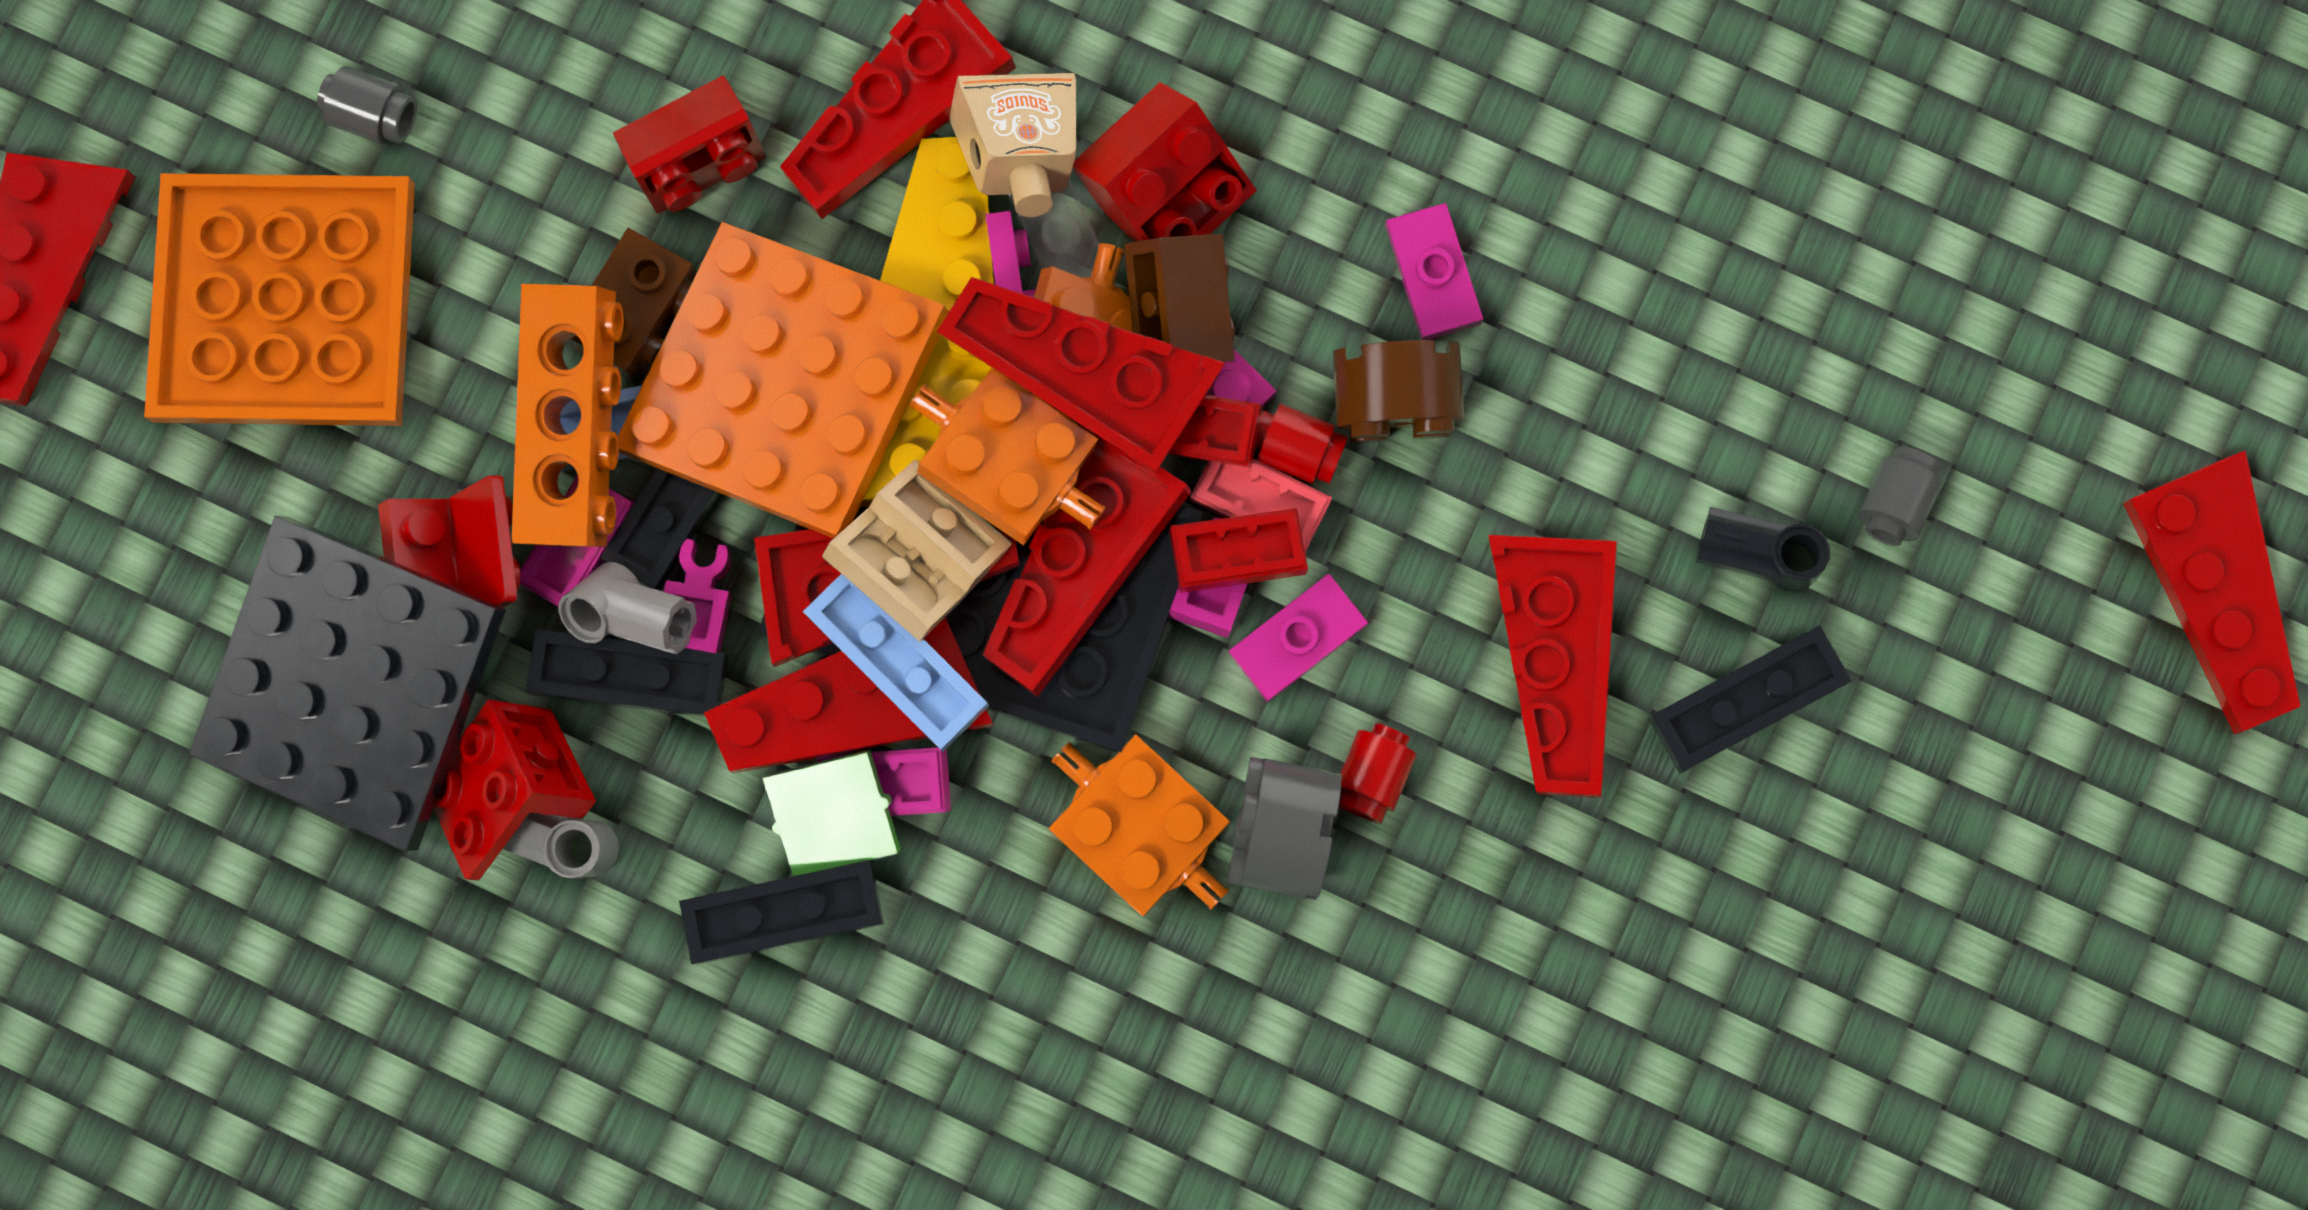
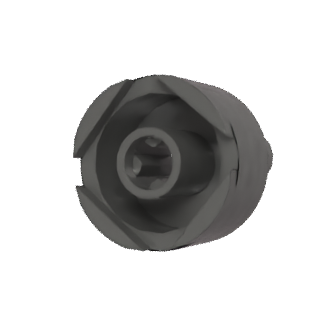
(1284, 828)

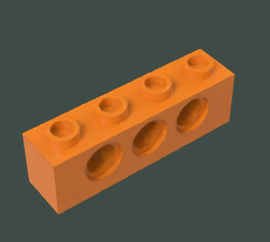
(544, 386)

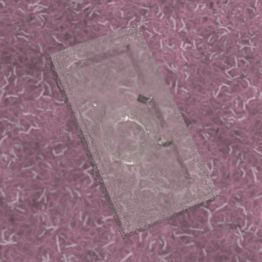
(1062, 235)

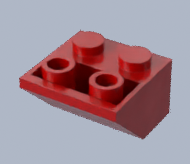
(690, 146)
(1163, 170)

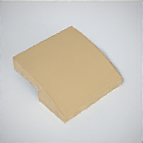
(916, 551)

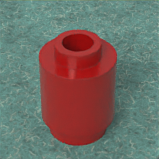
(1299, 444)
(1375, 772)

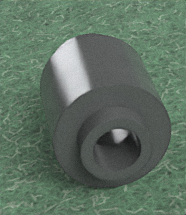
(367, 106)
(1901, 496)

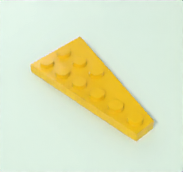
(934, 254)

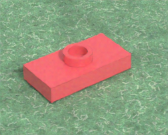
(1259, 489)

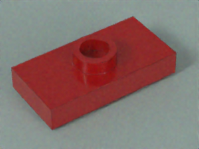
(1220, 432)
(1238, 550)

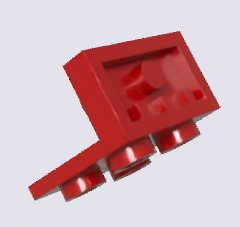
(457, 539)
(501, 771)

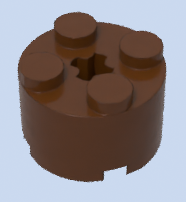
(1399, 388)

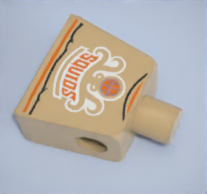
(1017, 135)

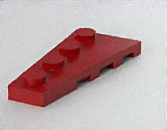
(893, 102)
(48, 232)
(1099, 375)
(1080, 569)
(796, 574)
(2219, 580)
(1560, 639)
(821, 712)

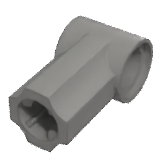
(618, 605)
(549, 842)

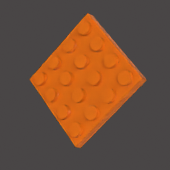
(280, 299)
(782, 380)

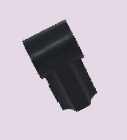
(1755, 547)

